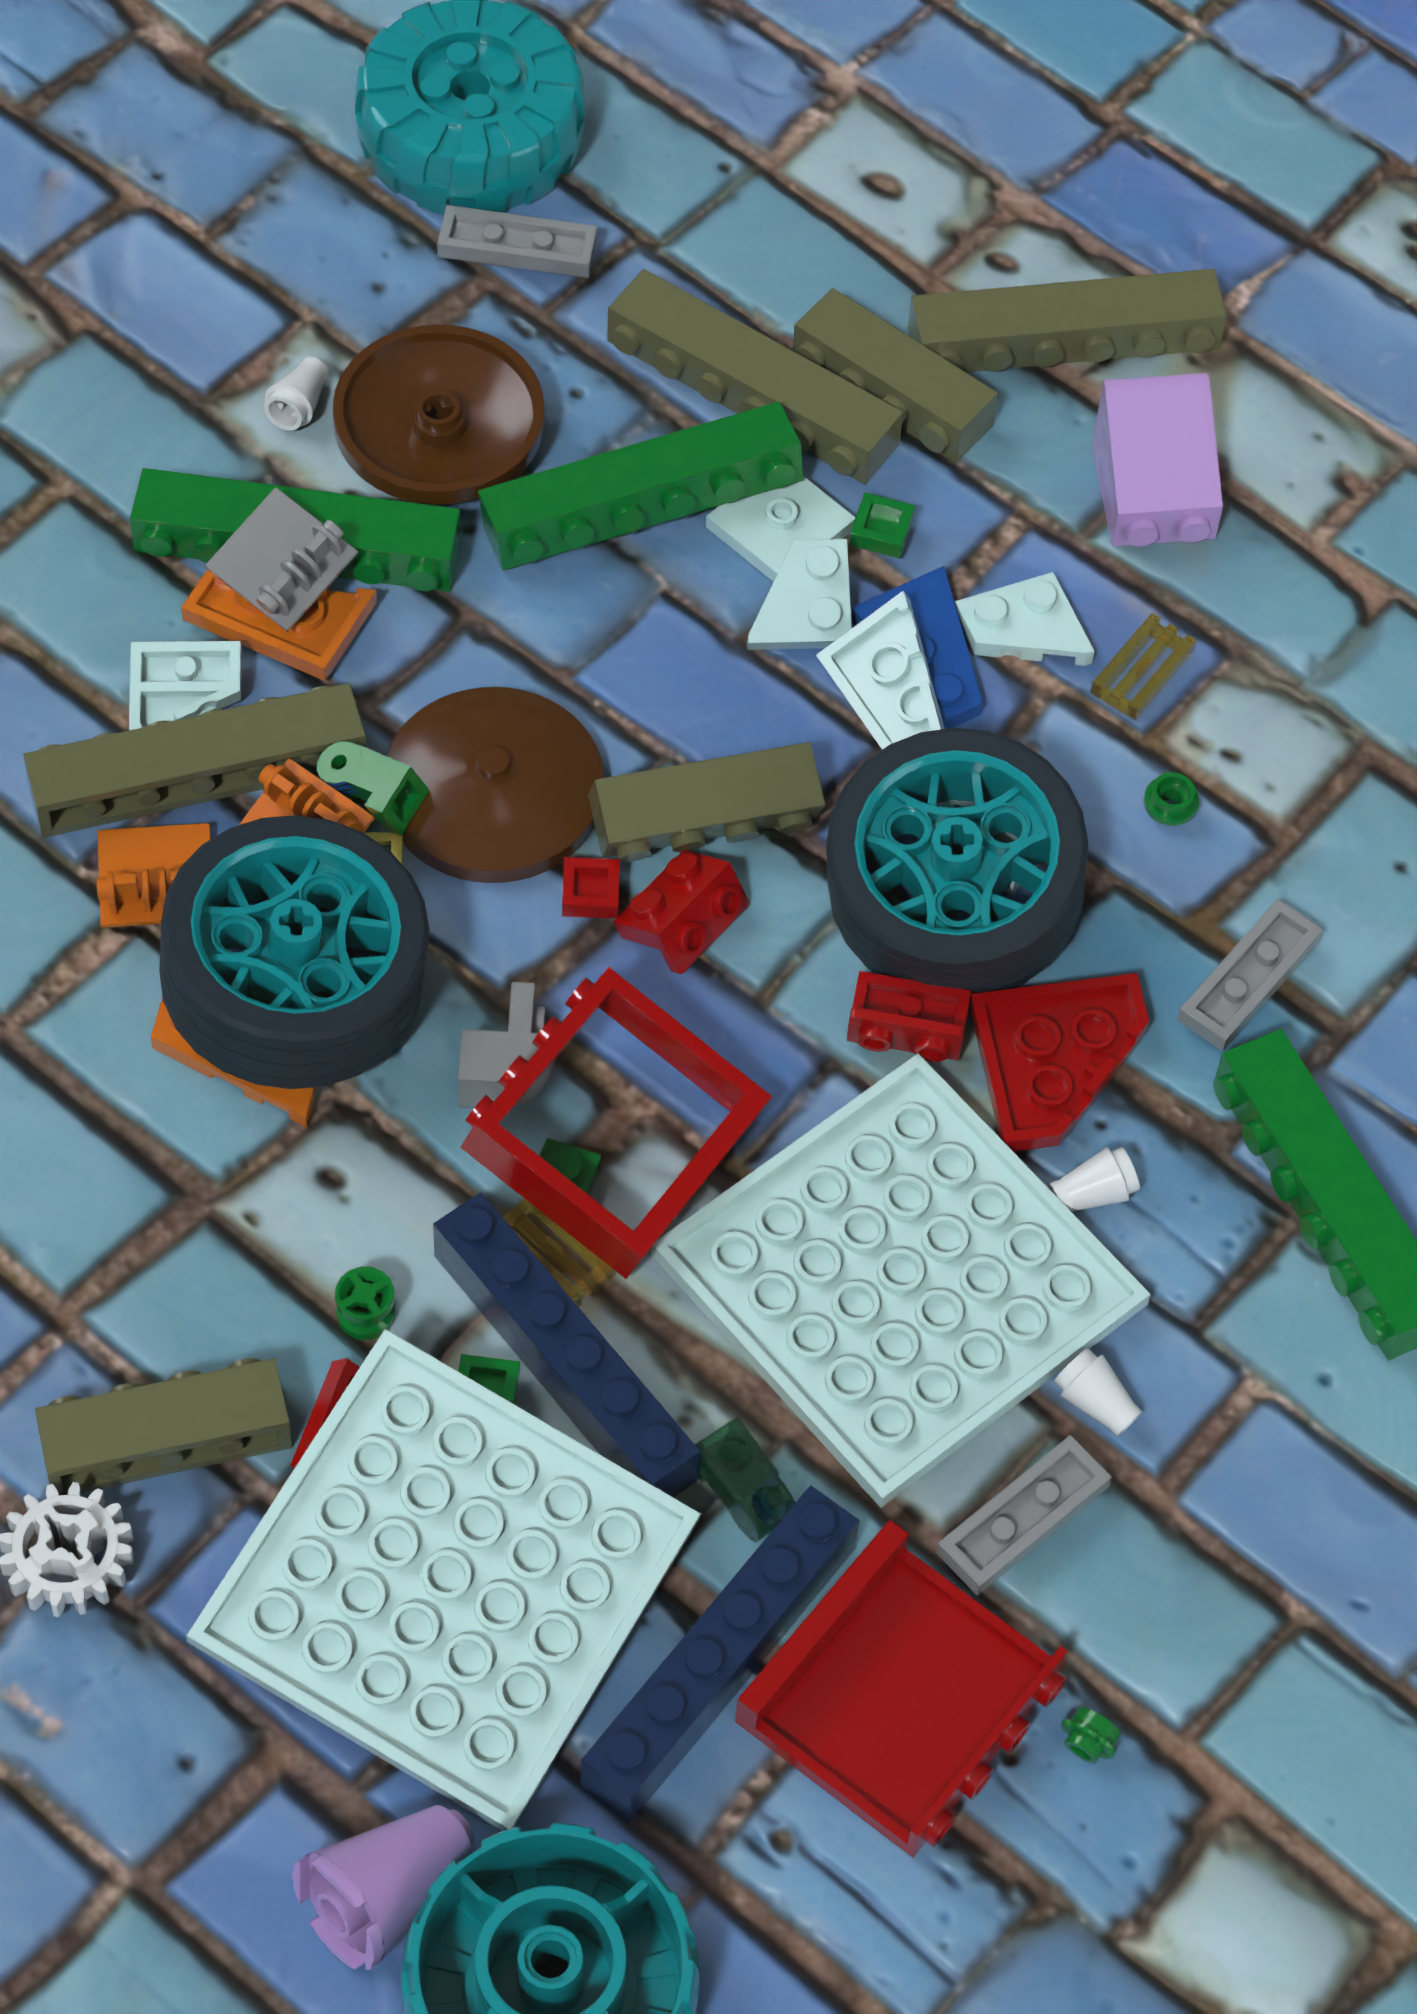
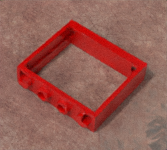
(554, 1192)

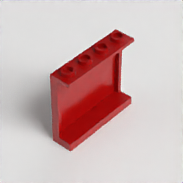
(899, 1693)

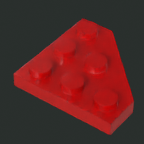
(1054, 1051)

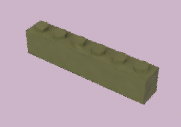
(1072, 321)
(750, 370)
(185, 759)

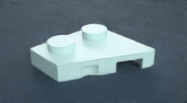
(807, 599)
(1024, 622)
(182, 679)

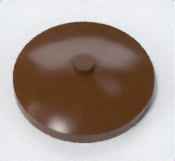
(438, 413)
(502, 781)

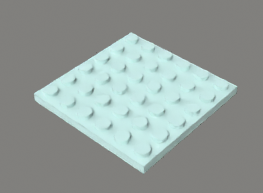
(899, 1278)
(444, 1580)

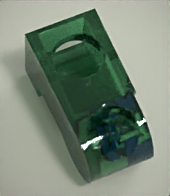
(744, 1479)

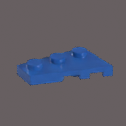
(941, 641)

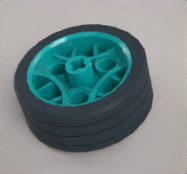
(957, 860)
(292, 951)

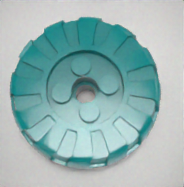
(470, 105)
(558, 1902)

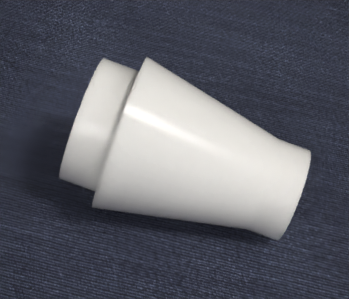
(295, 396)
(1098, 1181)
(1097, 1391)

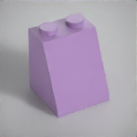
(1158, 460)

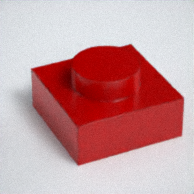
(590, 887)

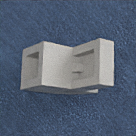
(488, 1054)

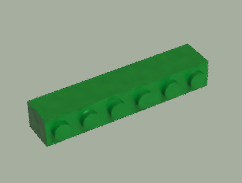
(641, 485)
(393, 538)
(1326, 1184)

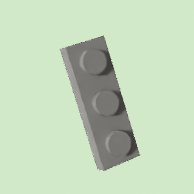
(517, 241)
(1249, 975)
(1023, 1515)

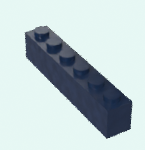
(563, 1347)
(718, 1654)

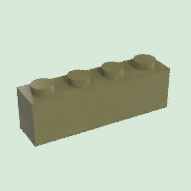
(937, 399)
(706, 801)
(164, 1426)

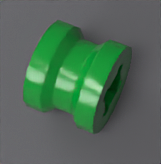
(368, 1289)

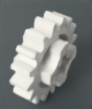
(55, 1573)

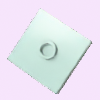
(768, 522)

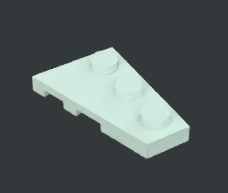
(886, 673)

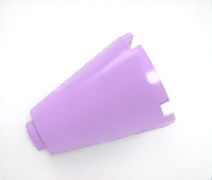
(378, 1881)

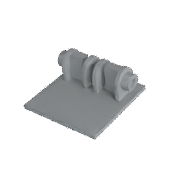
(282, 559)

